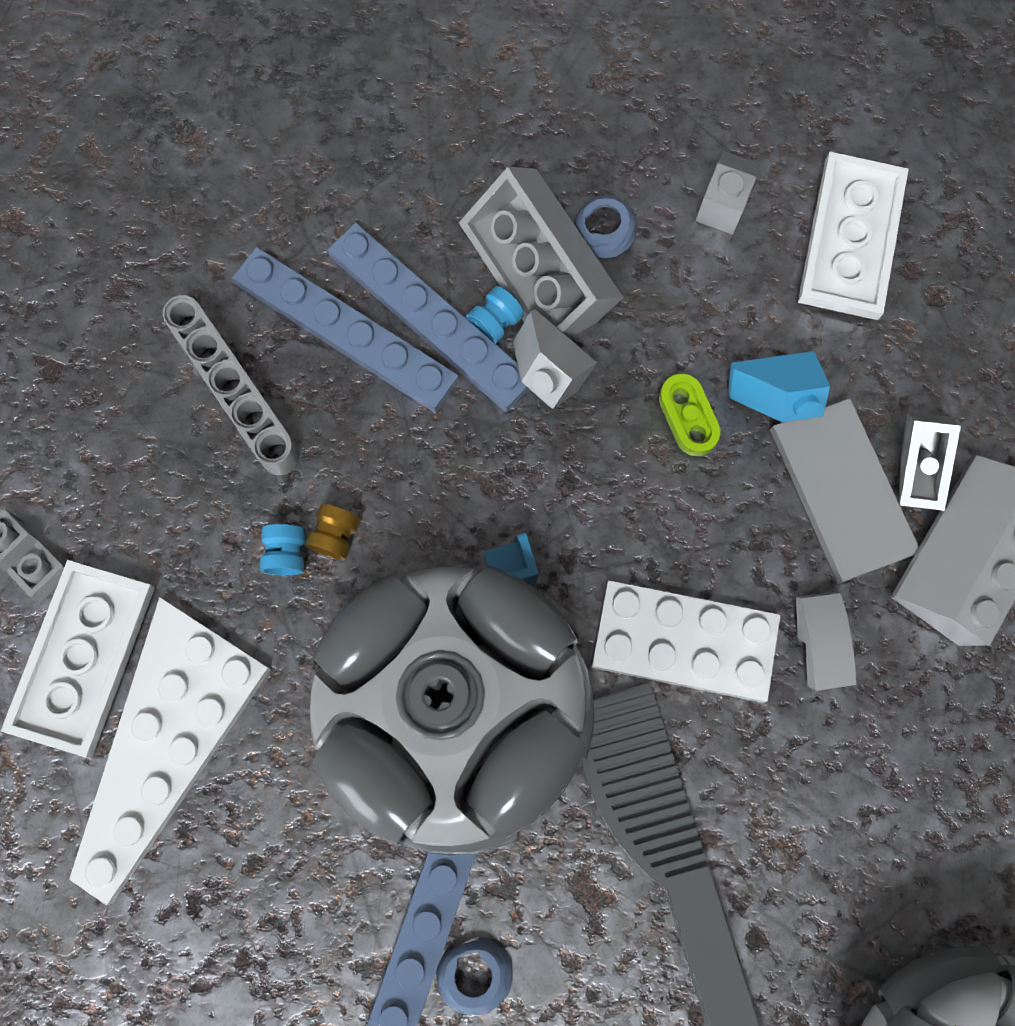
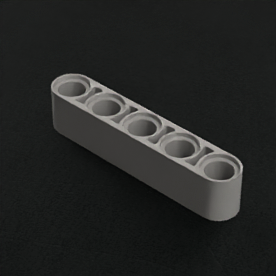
(220, 369)

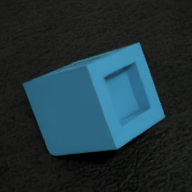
(514, 559)

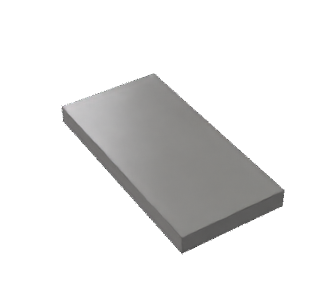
(845, 492)

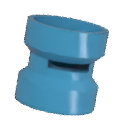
(496, 313)
(282, 549)

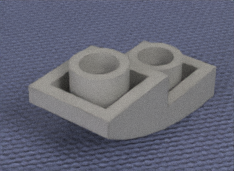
(27, 559)
(828, 640)

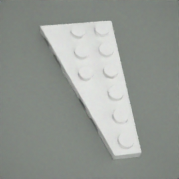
(172, 723)

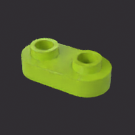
(691, 416)

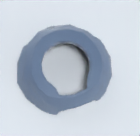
(611, 244)
(501, 978)

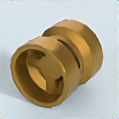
(333, 530)

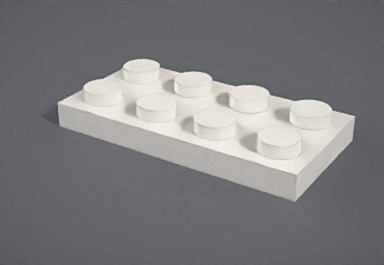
(853, 236)
(686, 641)
(78, 659)

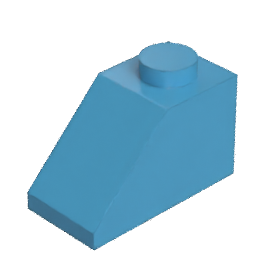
(781, 386)

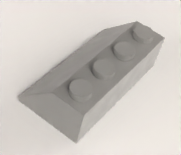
(539, 252)
(967, 560)

